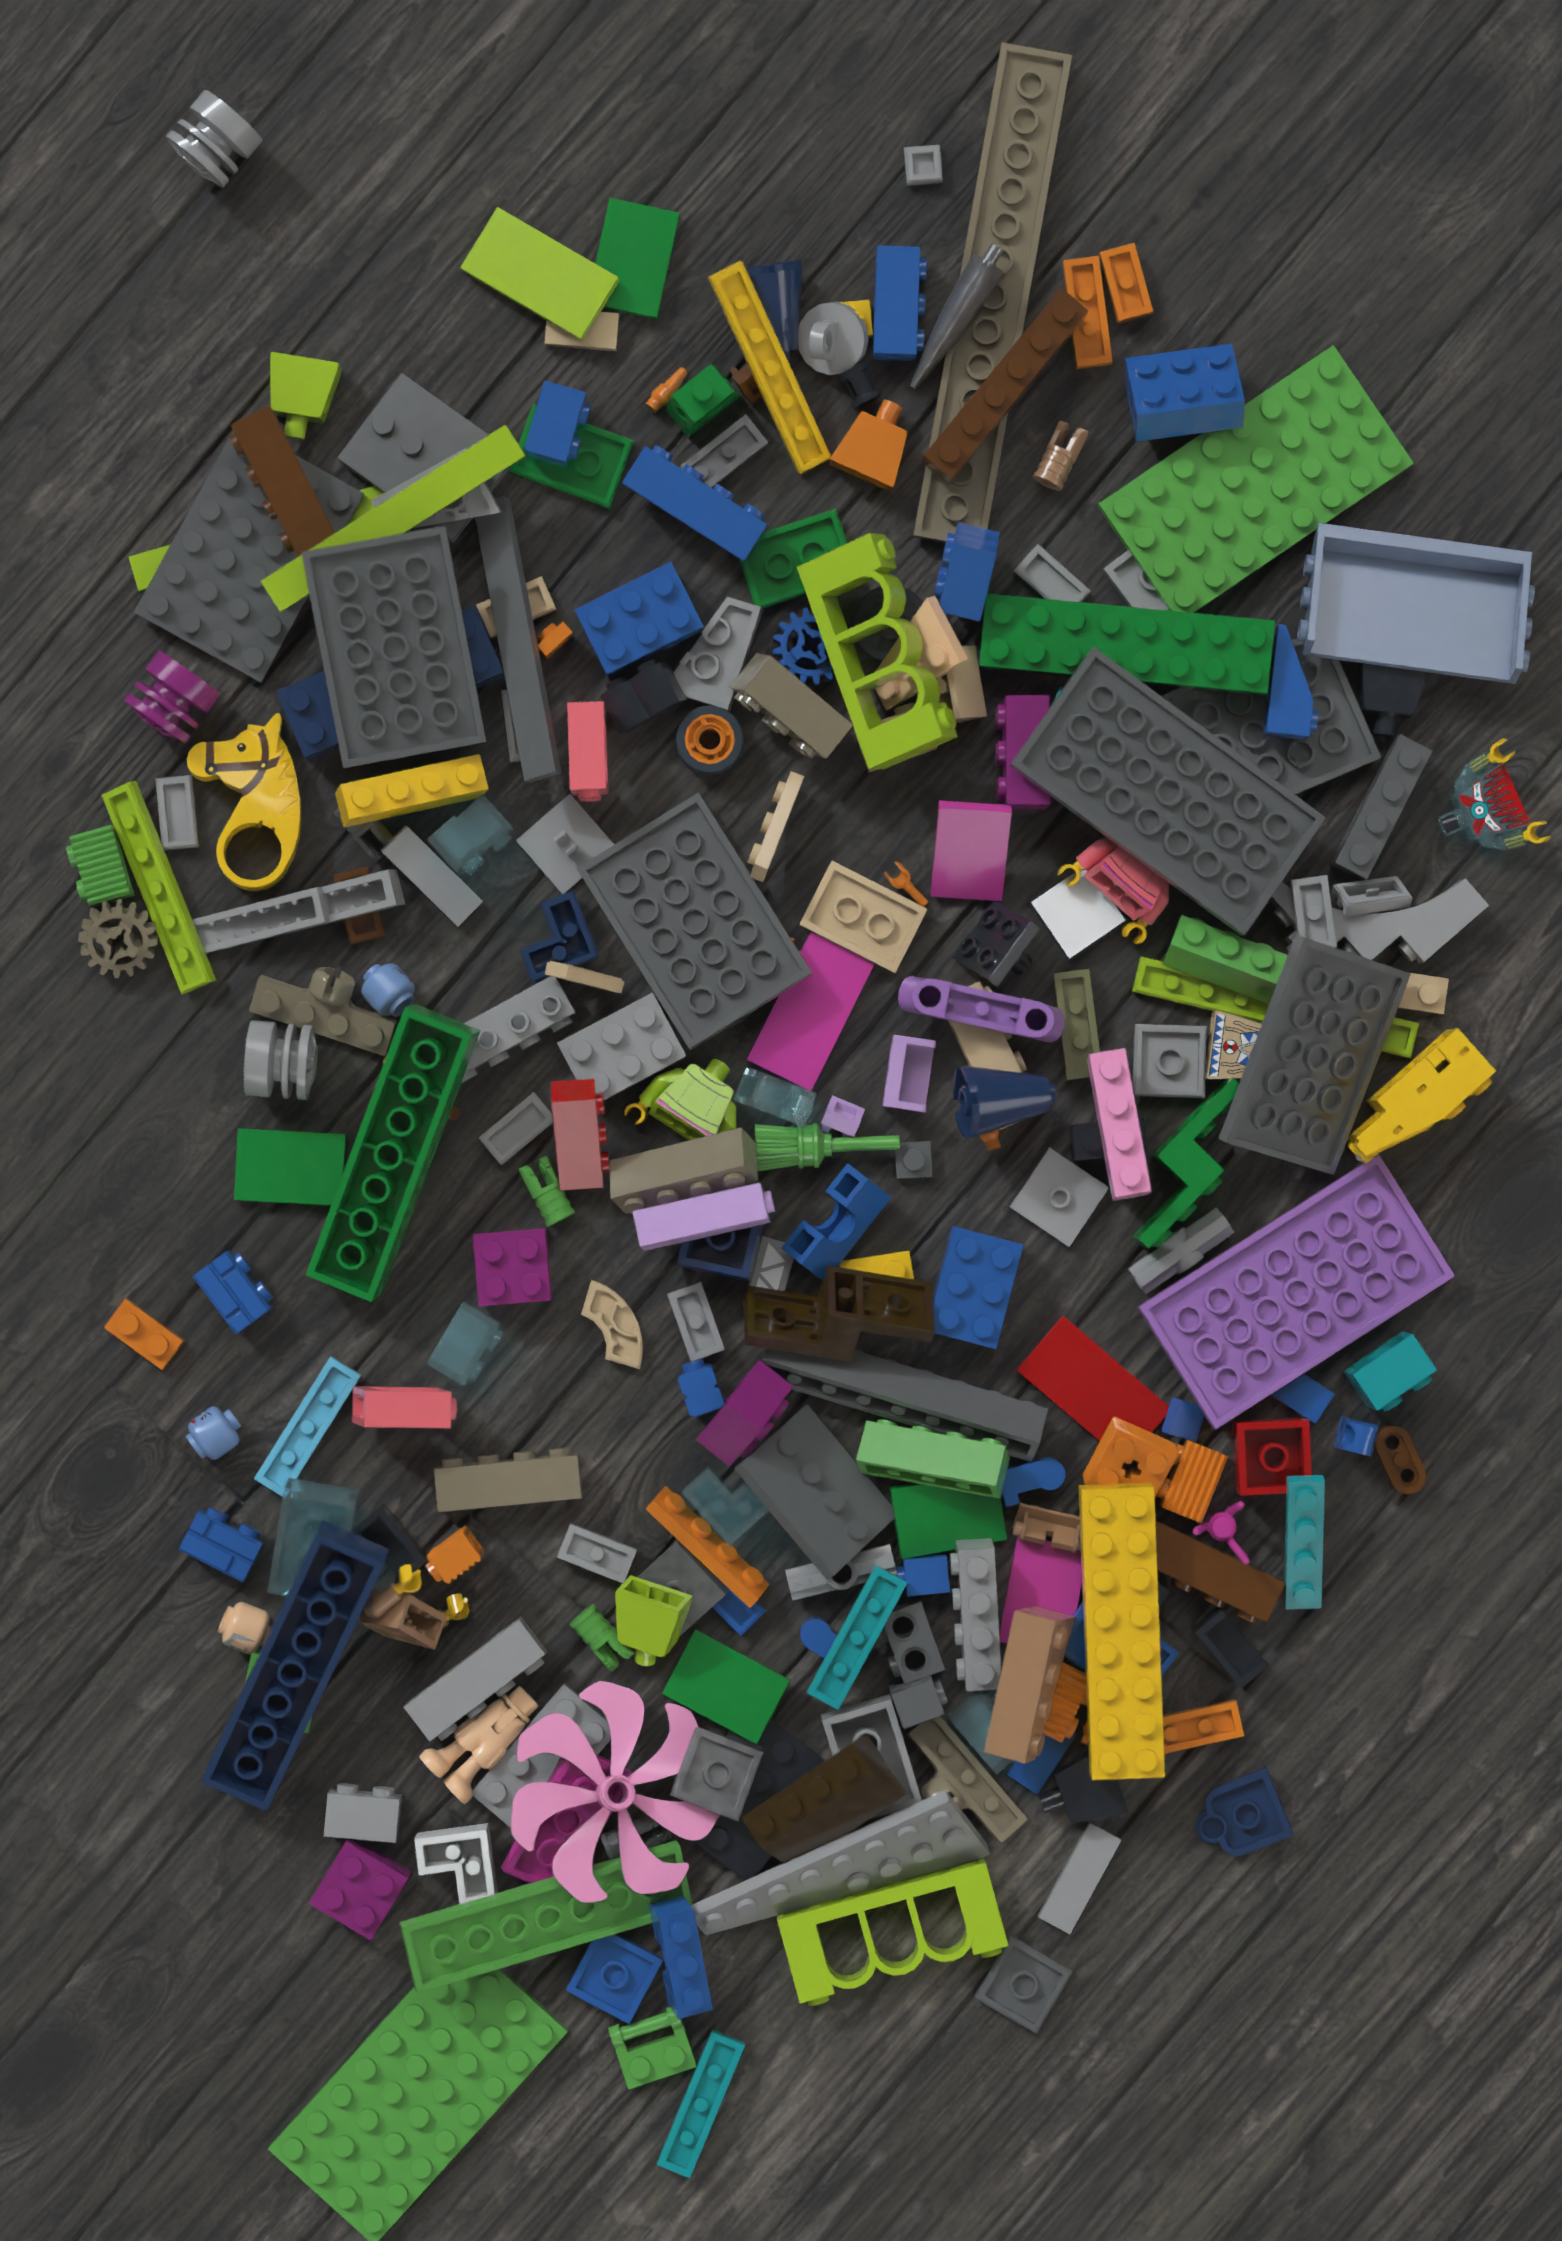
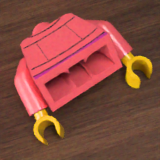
(1125, 882)

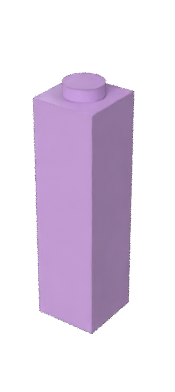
(703, 1216)

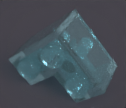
(471, 835)
(725, 1510)

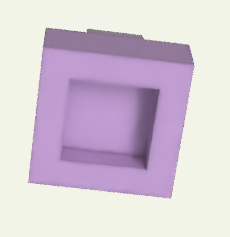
(842, 1117)

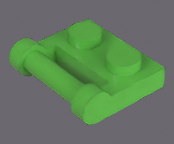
(655, 2058)

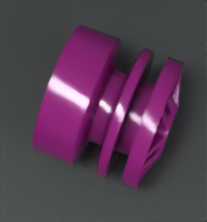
(171, 697)

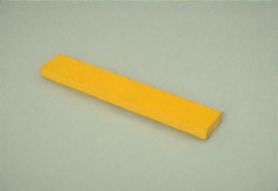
(769, 367)

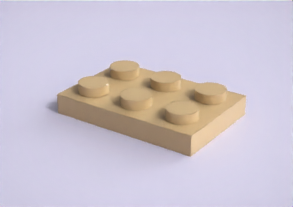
(863, 917)

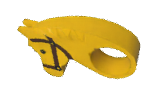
(265, 775)

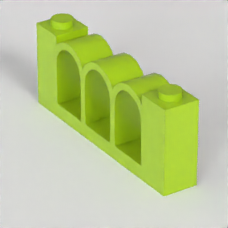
(928, 721)
(805, 1950)

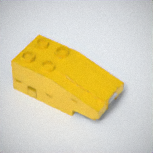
(1422, 1094)

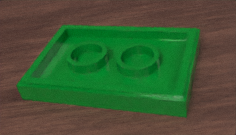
(638, 251)
(589, 477)
(774, 560)
(288, 1166)
(935, 1517)
(726, 1686)

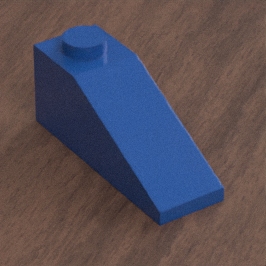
(1289, 700)

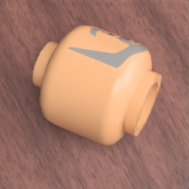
(244, 1627)

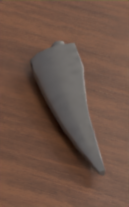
(960, 309)

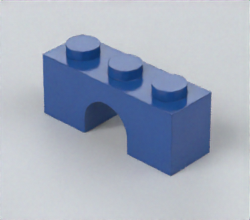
(856, 1207)
(681, 1948)

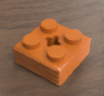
(1122, 1445)

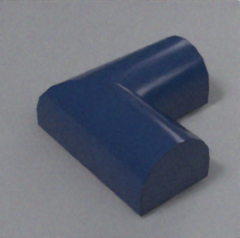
(570, 940)

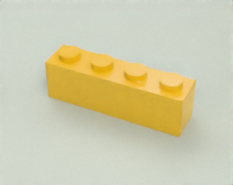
(411, 790)

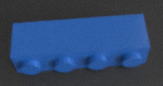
(695, 503)

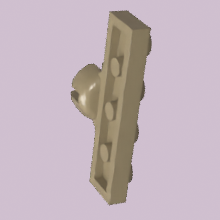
(326, 1009)
(965, 1779)

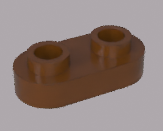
(1400, 1458)

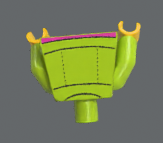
(690, 1100)

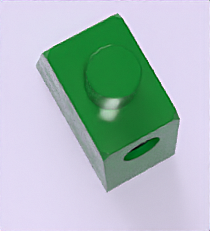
(701, 399)

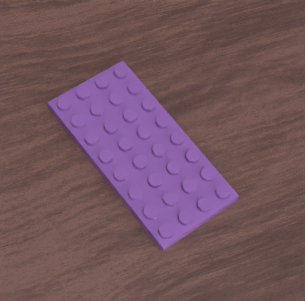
(1296, 1291)

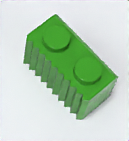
(100, 866)

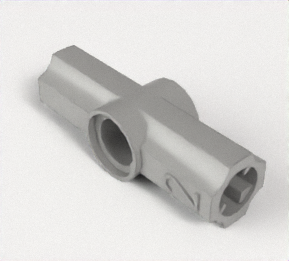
(1181, 1250)
(809, 1581)

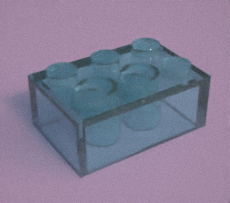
(300, 1515)

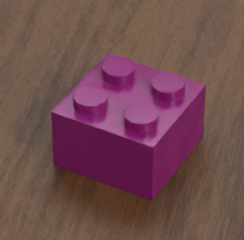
(512, 1267)
(746, 1414)
(360, 1887)

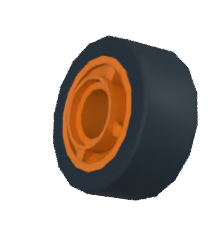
(715, 720)

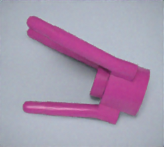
(1223, 1527)

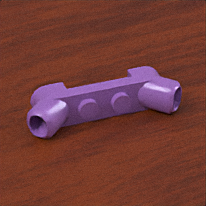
(981, 1008)

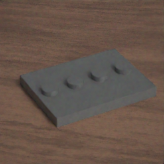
(407, 436)
(816, 1491)

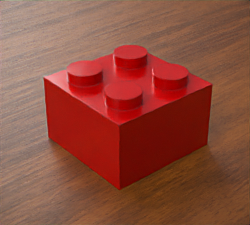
(1270, 1452)

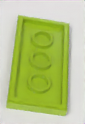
(540, 274)

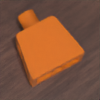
(873, 447)

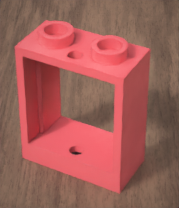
(587, 750)
(403, 1407)

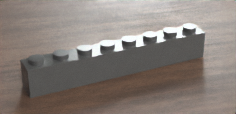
(914, 1397)

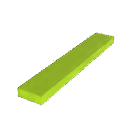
(158, 887)

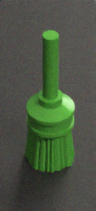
(808, 1145)

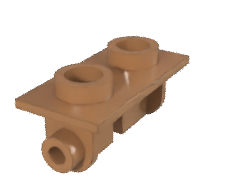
(1036, 1523)

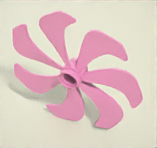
(541, 1800)

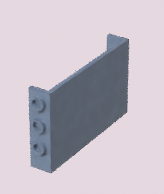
(1417, 603)

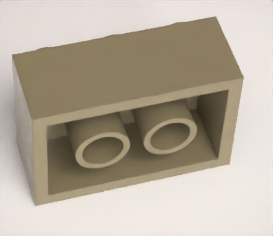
(789, 707)

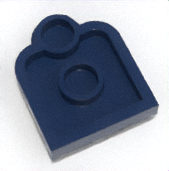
(1243, 1814)

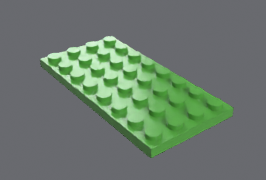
(1258, 488)
(415, 2096)

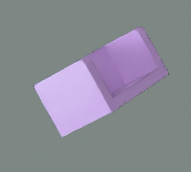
(908, 1073)

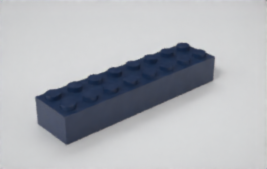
(294, 1665)

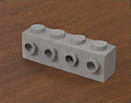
(518, 1023)
(978, 1614)
(475, 1679)

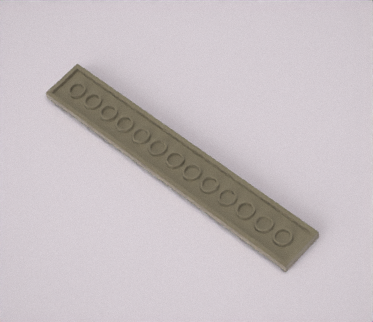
(1010, 215)

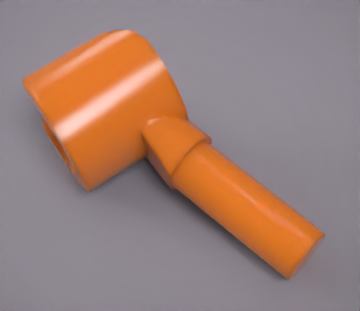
(903, 881)

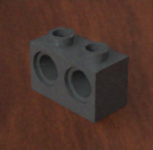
(919, 1639)
(918, 1700)

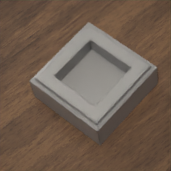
(923, 165)

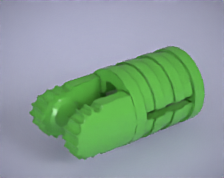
(550, 1199)
(595, 1632)

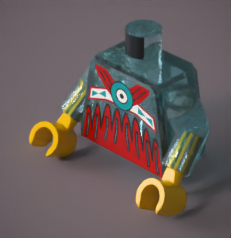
(1489, 805)

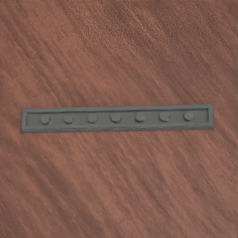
(518, 643)

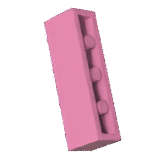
(1118, 1124)

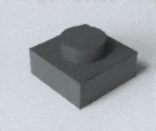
(913, 1160)

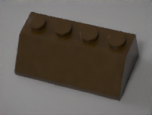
(825, 1802)

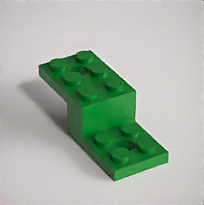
(1188, 1165)

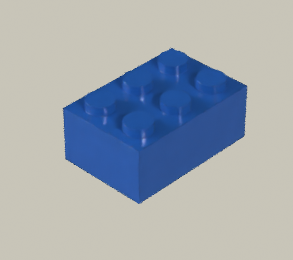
(1184, 392)
(639, 620)
(974, 1286)

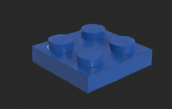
(614, 1975)

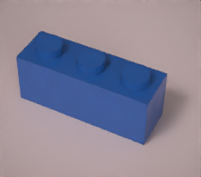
(898, 303)

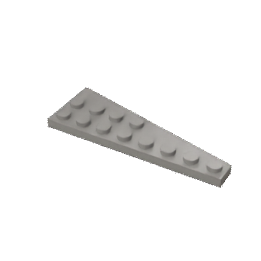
(890, 1850)

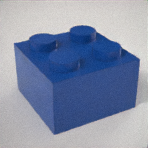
(968, 572)

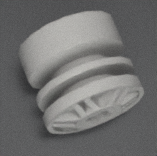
(213, 138)
(279, 1060)

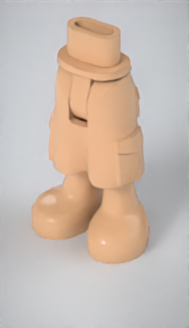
(486, 1737)

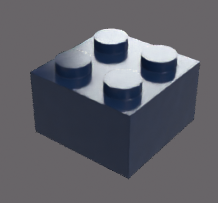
(724, 1254)

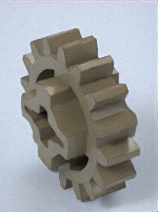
(105, 931)

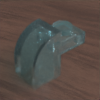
(775, 1096)

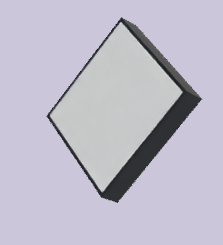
(1076, 914)

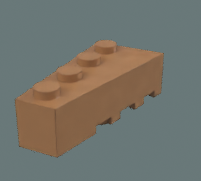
(1028, 1683)

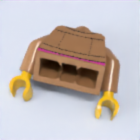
(406, 1617)

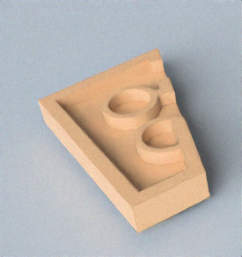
(939, 654)

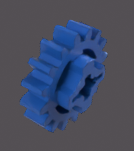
(797, 655)

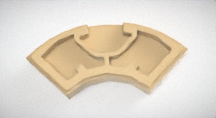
(617, 1324)

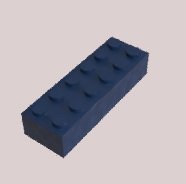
(309, 703)

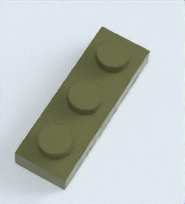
(1079, 1033)

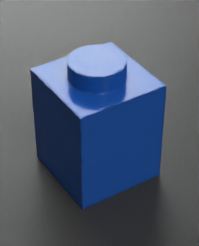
(925, 1574)

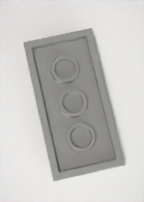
(502, 1782)

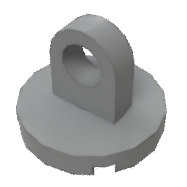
(832, 338)

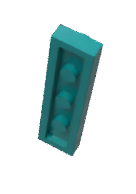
(1304, 1542)
(856, 1637)
(700, 2103)

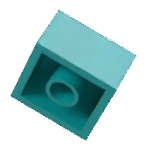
(1390, 1372)

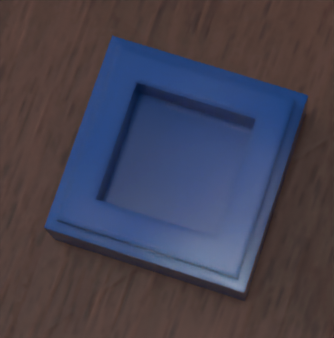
(1183, 1419)

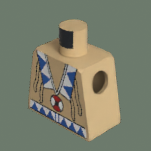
(1229, 1045)

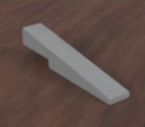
(300, 911)

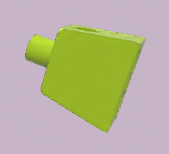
(301, 390)
(649, 1618)

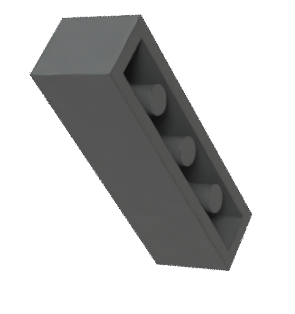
(1381, 808)

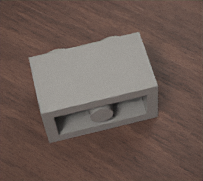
(363, 1813)

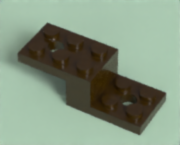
(834, 1318)

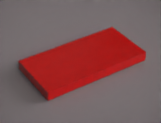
(1089, 1382)

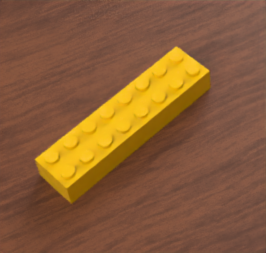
(1121, 1631)

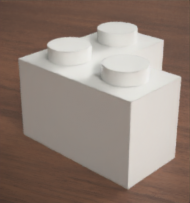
(460, 1850)

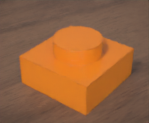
(553, 638)

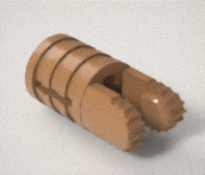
(1058, 461)

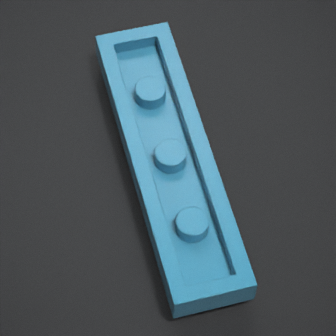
(308, 1425)

